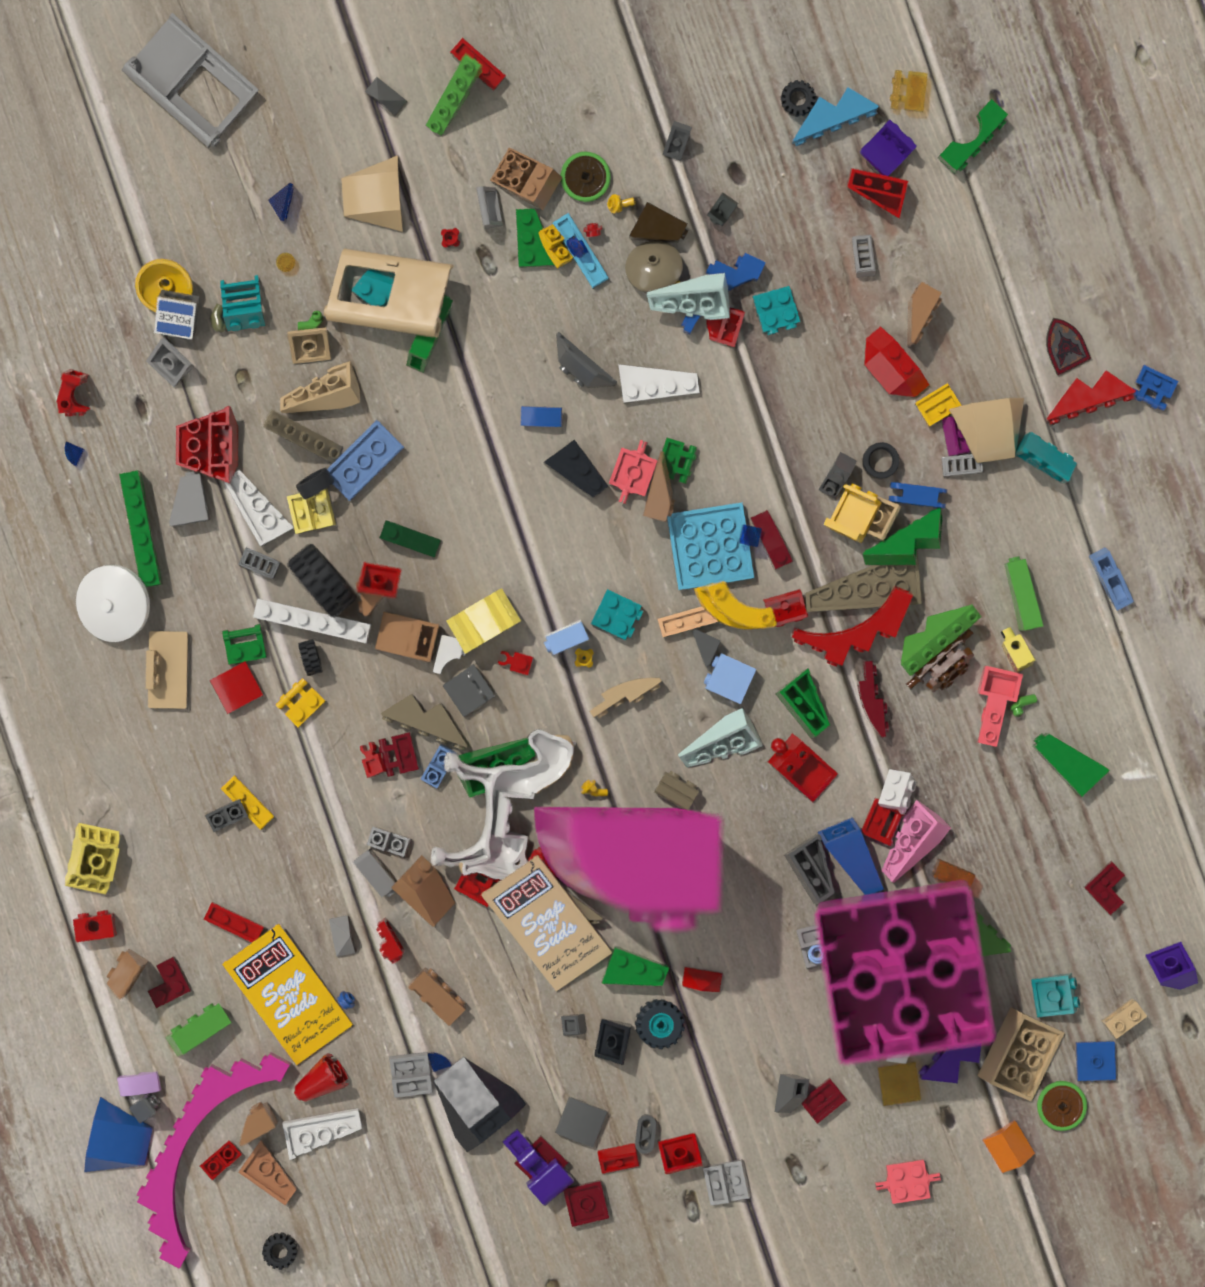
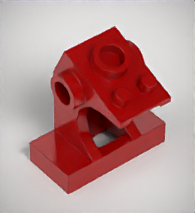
(70, 380)

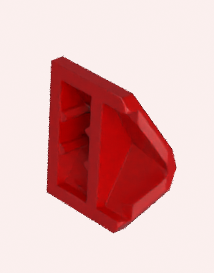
(726, 329)

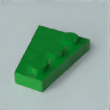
(530, 248)

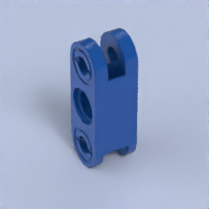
(917, 495)

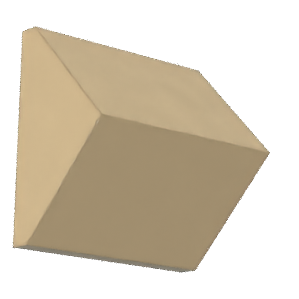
(309, 345)
(883, 519)

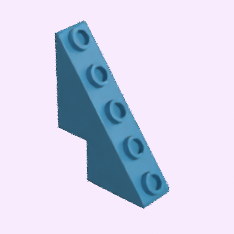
(829, 117)

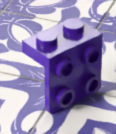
(888, 148)

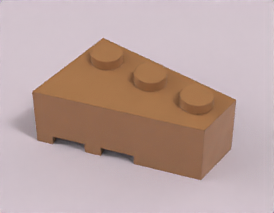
(437, 995)

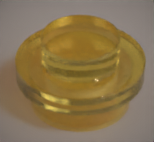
(285, 262)

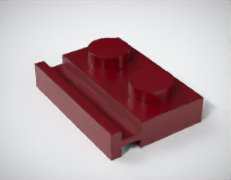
(823, 1100)

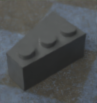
(811, 868)

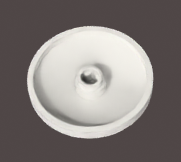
(112, 603)

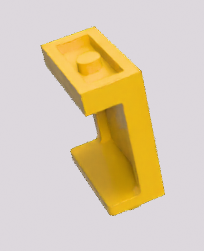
(854, 513)

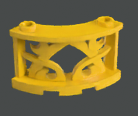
(729, 611)

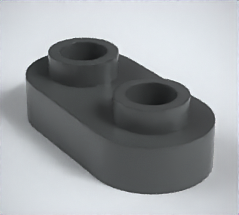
(645, 1133)

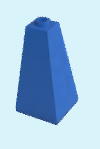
(851, 852)

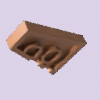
(267, 1174)

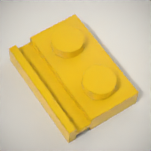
(937, 404)

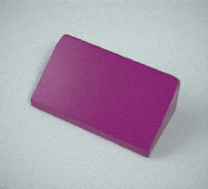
(954, 438)

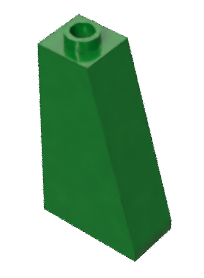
(424, 345)
(1073, 766)

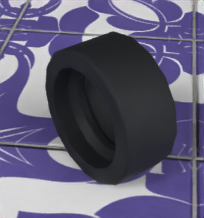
(866, 460)
(314, 483)

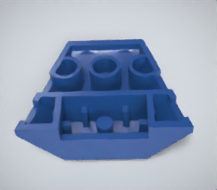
(116, 1139)

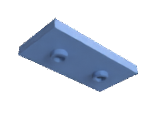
(364, 460)

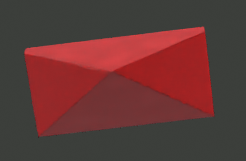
(702, 980)

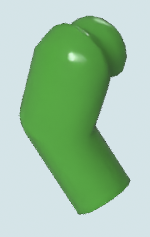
(313, 323)
(1017, 707)

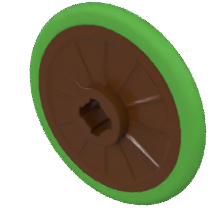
(1071, 1114)

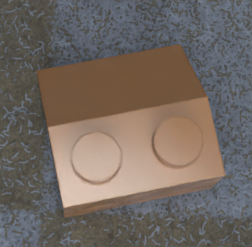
(258, 1122)

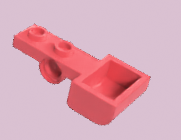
(999, 687)

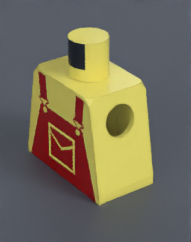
(1020, 658)

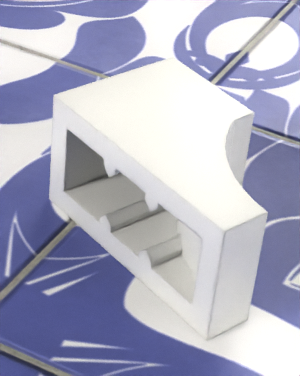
(448, 650)

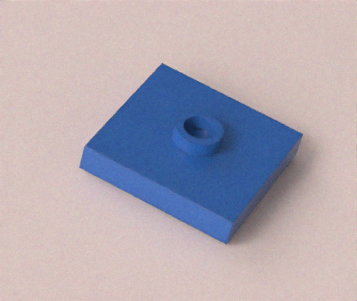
(1095, 1060)

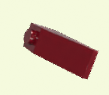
(772, 540)

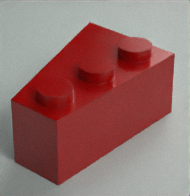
(879, 189)

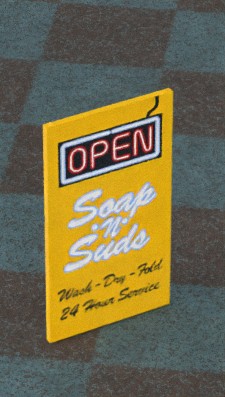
(287, 994)

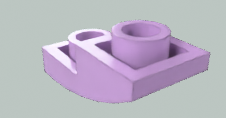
(139, 1084)

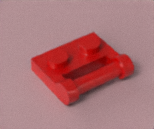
(876, 820)

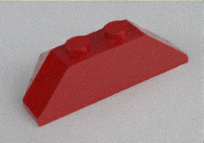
(892, 365)

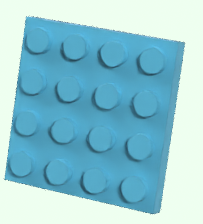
(708, 546)

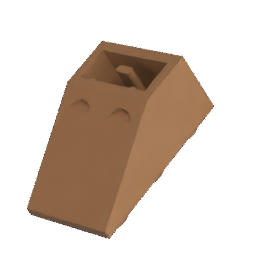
(526, 178)
(919, 308)
(407, 636)

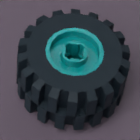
(659, 1024)

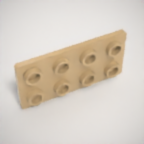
(167, 669)

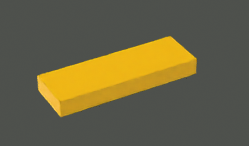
(253, 806)

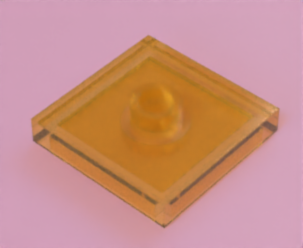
(899, 1083)

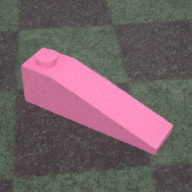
(918, 836)

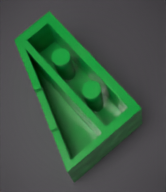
(803, 703)
(633, 969)

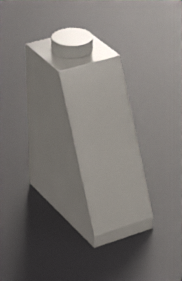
(190, 501)
(375, 873)

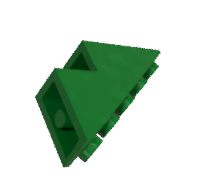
(903, 545)

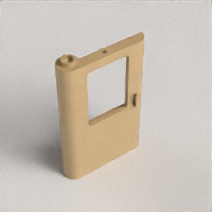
(413, 298)

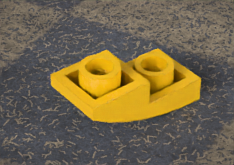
(552, 242)

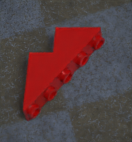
(1083, 398)

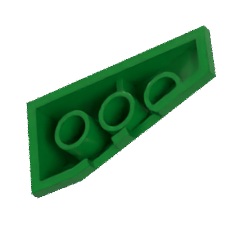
(508, 753)

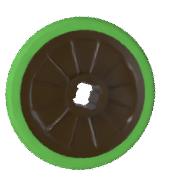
(589, 164)

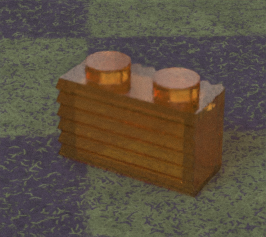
(948, 872)

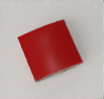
(236, 687)

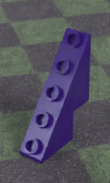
(947, 1063)

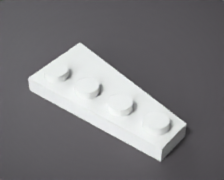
(651, 383)
(260, 515)
(311, 1132)

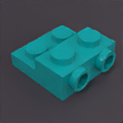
(776, 310)
(617, 615)
(1055, 995)

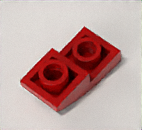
(220, 1160)

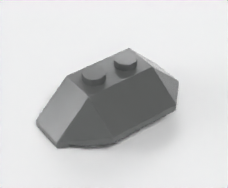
(579, 365)

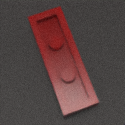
(490, 74)
(233, 922)

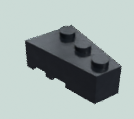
(577, 469)

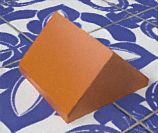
(1009, 1147)

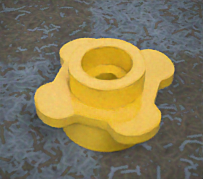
(588, 661)

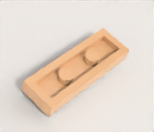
(685, 621)

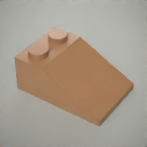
(659, 499)
(424, 891)
(126, 973)

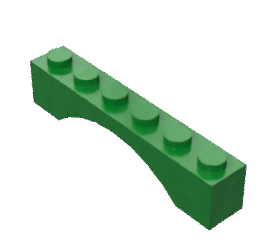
(139, 526)

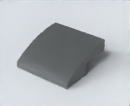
(581, 1122)

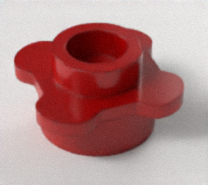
(592, 230)
(446, 241)

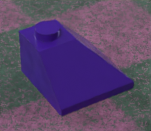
(1173, 967)

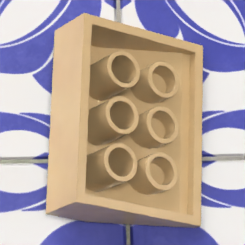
(1020, 1054)

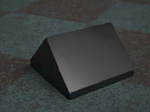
(612, 1041)

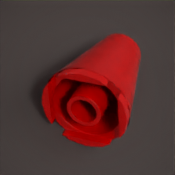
(322, 1079)

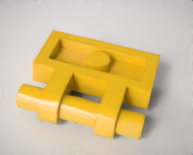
(304, 706)

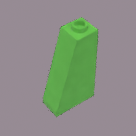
(1023, 594)

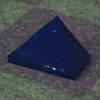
(281, 202)

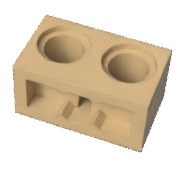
(1124, 1018)

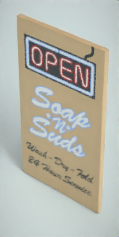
(546, 923)

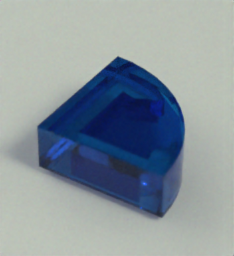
(73, 453)
(438, 1061)

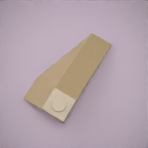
(332, 391)

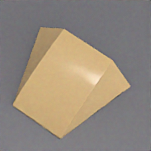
(374, 195)
(990, 427)

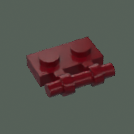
(404, 754)

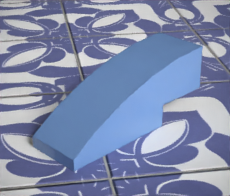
(1111, 578)

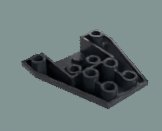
(476, 1102)

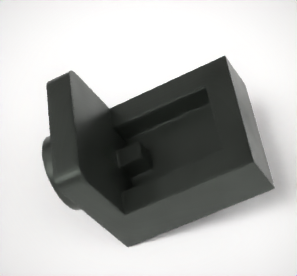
(722, 209)

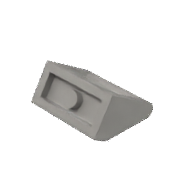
(489, 207)

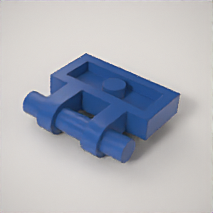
(1156, 382)

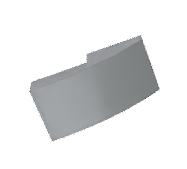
(389, 841)

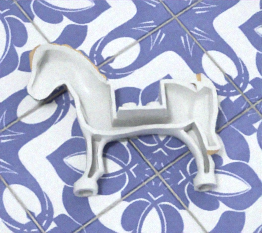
(497, 848)

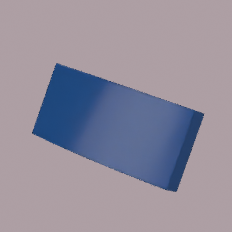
(541, 416)

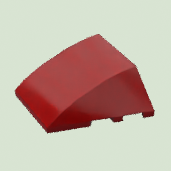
(209, 444)

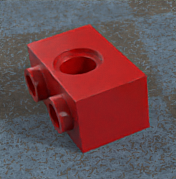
(106, 929)

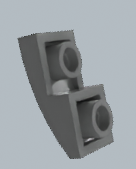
(226, 815)

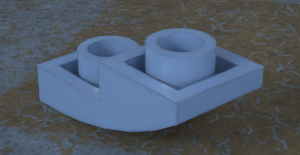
(436, 771)

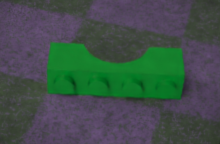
(989, 119)

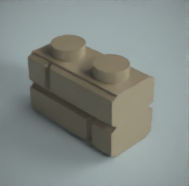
(676, 790)

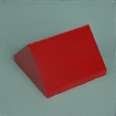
(379, 580)
(680, 1153)

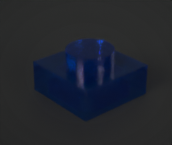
(750, 535)

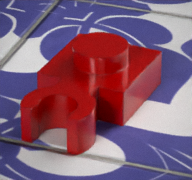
(519, 662)
(373, 763)

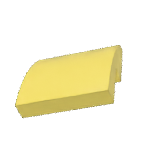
(311, 512)

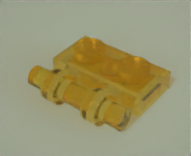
(915, 91)

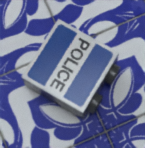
(176, 314)

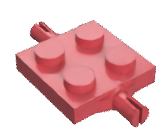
(633, 472)
(907, 1181)

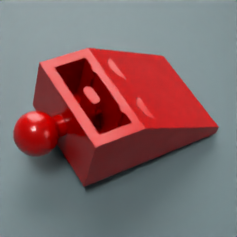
(801, 766)

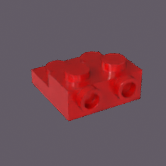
(391, 946)

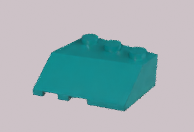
(375, 287)
(1046, 457)

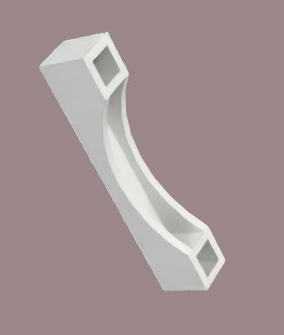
(312, 621)

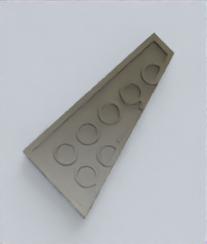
(865, 588)

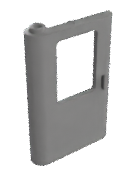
(169, 63)

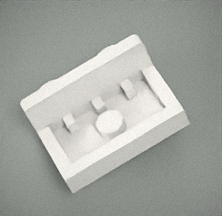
(897, 791)

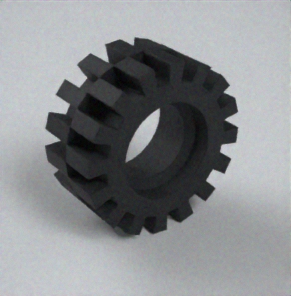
(794, 109)
(310, 657)
(268, 1254)

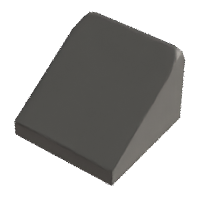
(573, 1024)

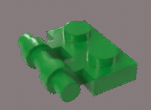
(673, 451)

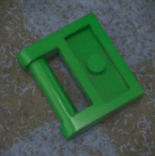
(247, 650)

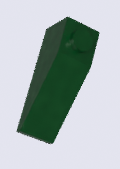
(410, 538)

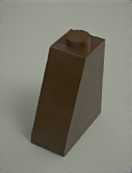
(658, 225)

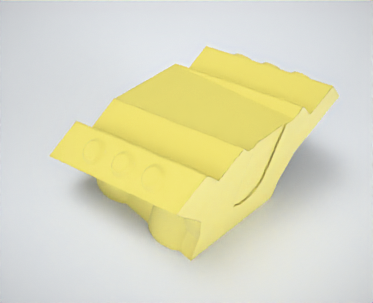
(483, 620)
(92, 858)

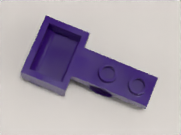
(546, 1179)

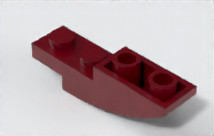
(873, 708)

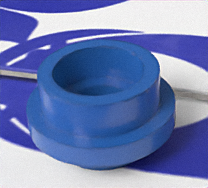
(346, 1000)

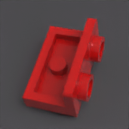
(787, 607)

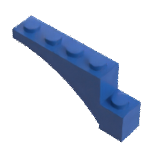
(748, 270)

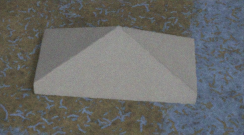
(342, 935)

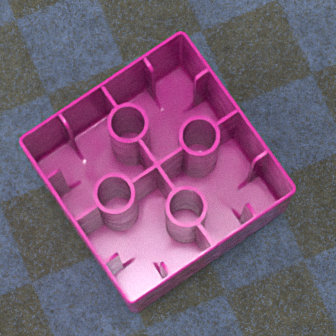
(904, 972)

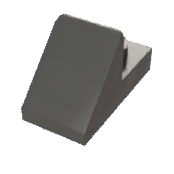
(677, 140)

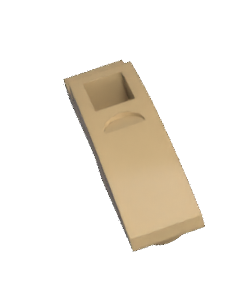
(631, 689)

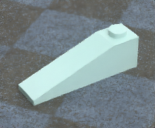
(698, 296)
(728, 736)

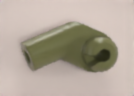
(216, 320)

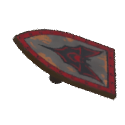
(1065, 346)

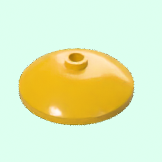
(151, 281)

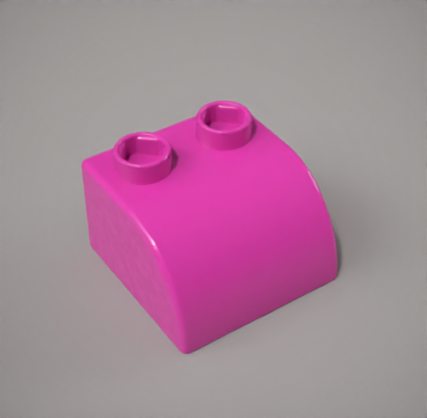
(637, 859)

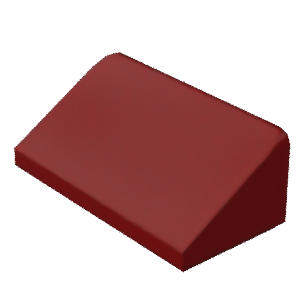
(618, 1158)

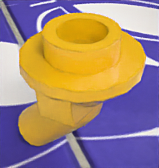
(615, 203)
(589, 787)

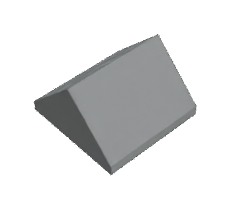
(169, 362)

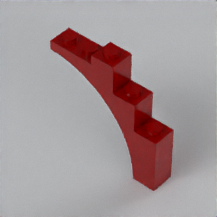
(837, 644)

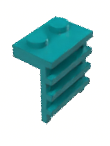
(243, 313)

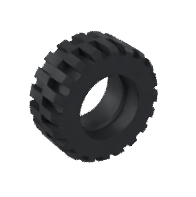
(321, 580)

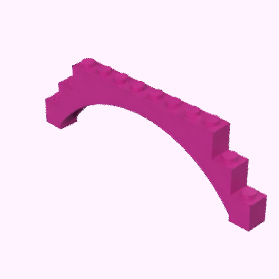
(160, 1189)

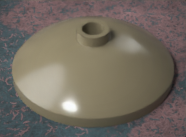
(653, 275)

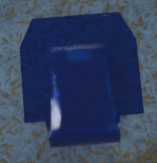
(576, 247)

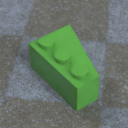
(197, 1029)

